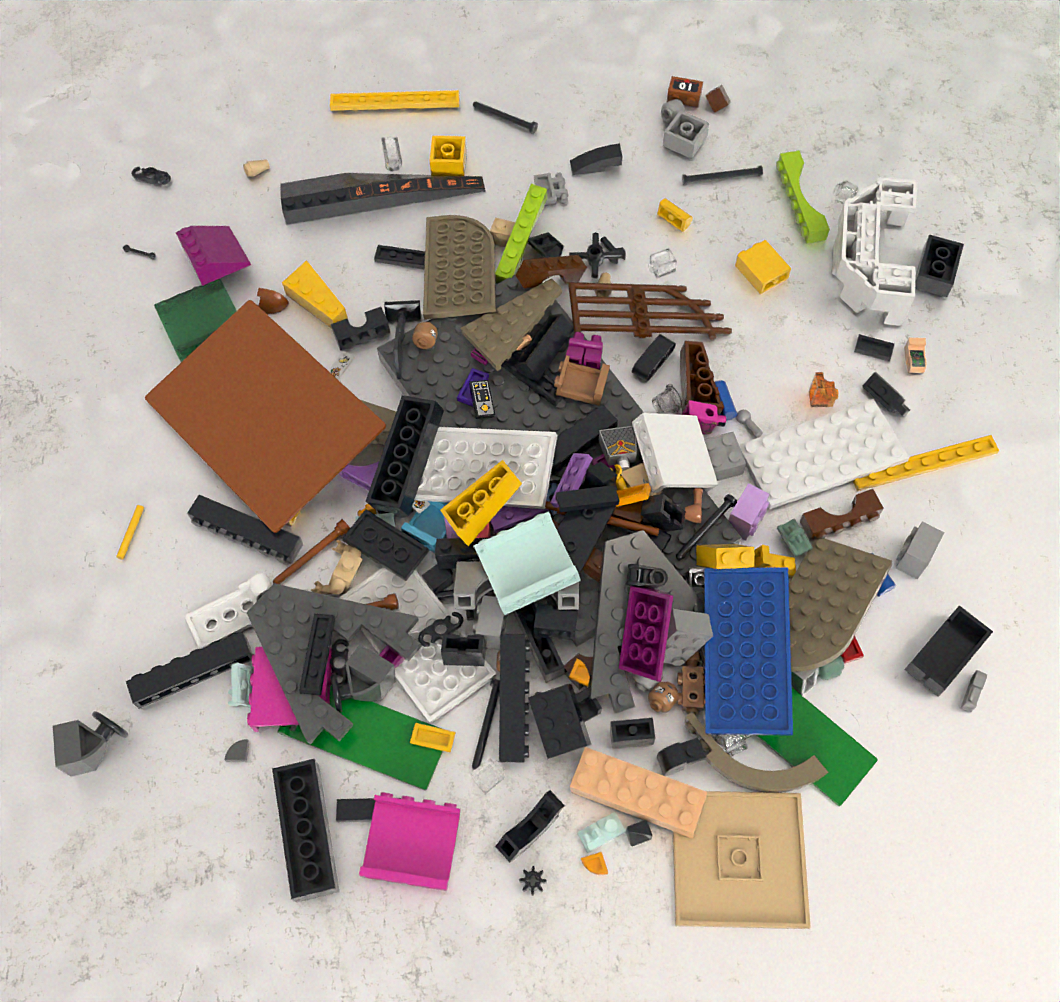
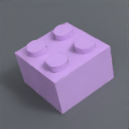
(749, 511)

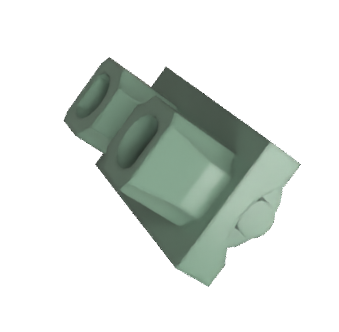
(794, 537)

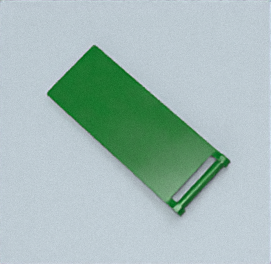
(378, 742)
(831, 745)

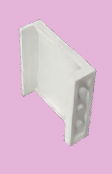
(674, 451)

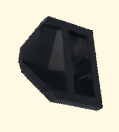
(546, 245)

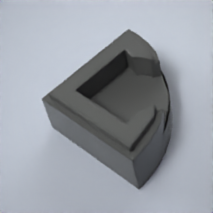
(238, 752)

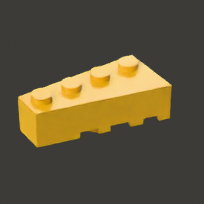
(313, 294)
(481, 502)

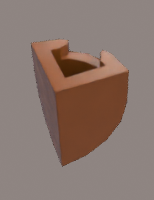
(271, 301)

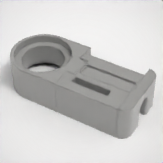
(974, 690)

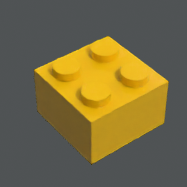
(448, 155)

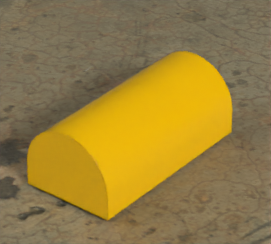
(674, 215)

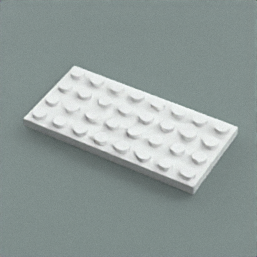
(823, 453)
(466, 454)
(425, 679)

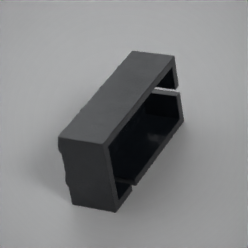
(949, 650)

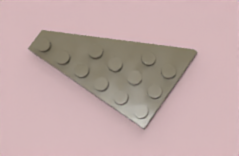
(502, 332)

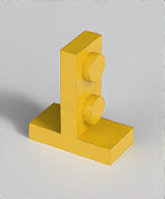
(765, 559)

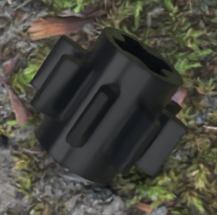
(528, 877)

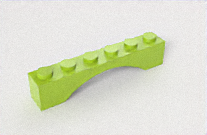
(812, 223)
(517, 242)

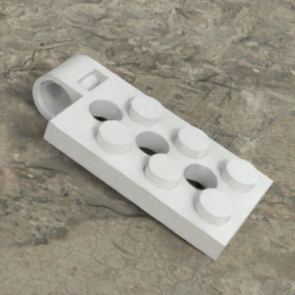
(248, 592)

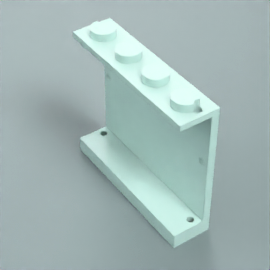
(526, 563)

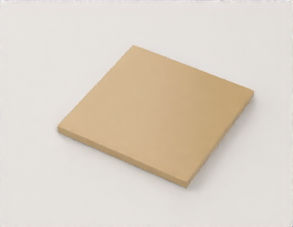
(743, 864)

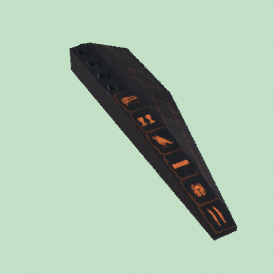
(365, 192)

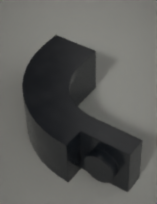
(531, 827)

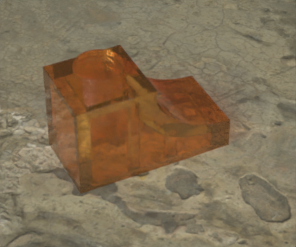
(822, 392)

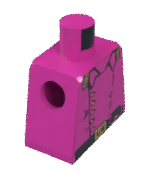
(706, 415)

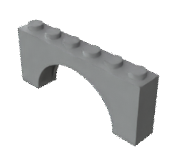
(473, 583)

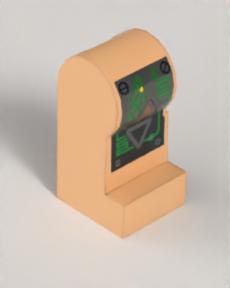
(915, 355)

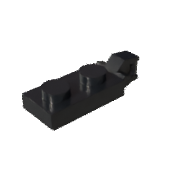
(886, 394)

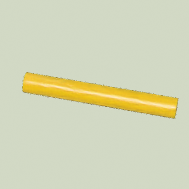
(130, 532)

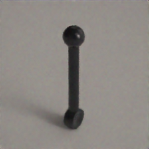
(126, 248)

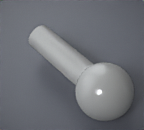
(744, 417)

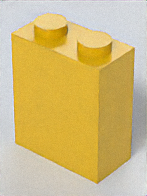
(762, 266)
(725, 556)

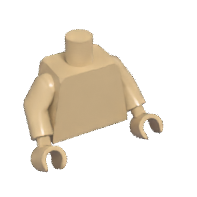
(344, 571)

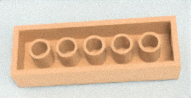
(638, 792)

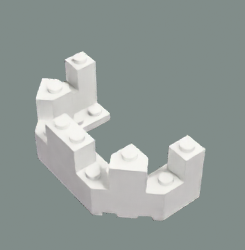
(857, 250)

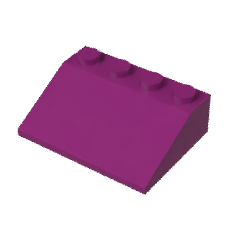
(212, 251)
(646, 632)

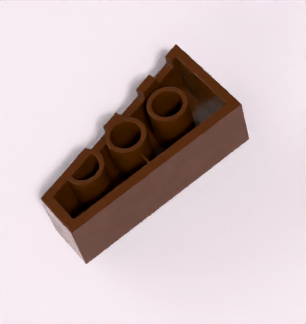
(696, 376)

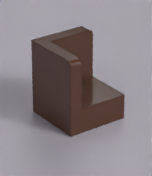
(718, 98)

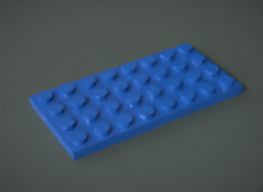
(749, 652)

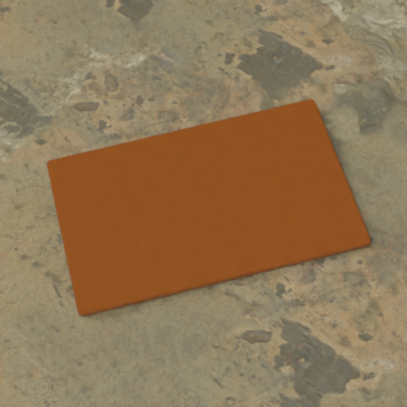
(264, 415)

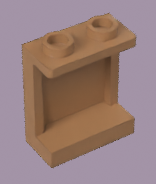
(581, 382)

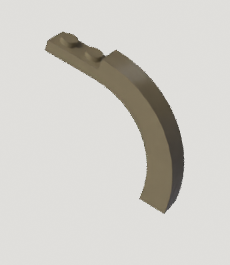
(752, 778)

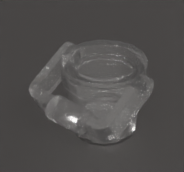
(668, 401)
(732, 743)

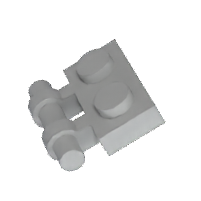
(547, 182)

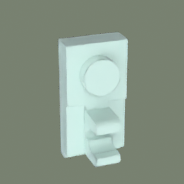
(240, 685)
(601, 832)

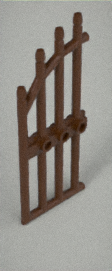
(639, 311)

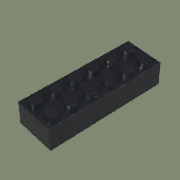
(405, 455)
(305, 831)

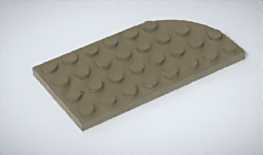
(458, 268)
(830, 601)

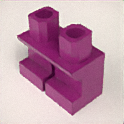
(584, 349)

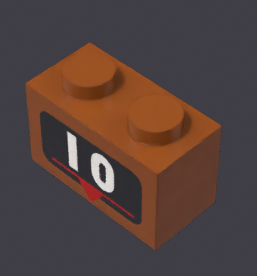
(685, 90)

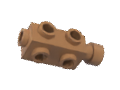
(691, 686)

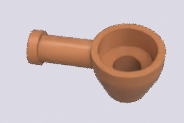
(694, 511)

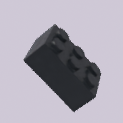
(938, 265)
(559, 720)

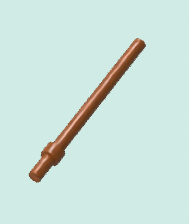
(616, 522)

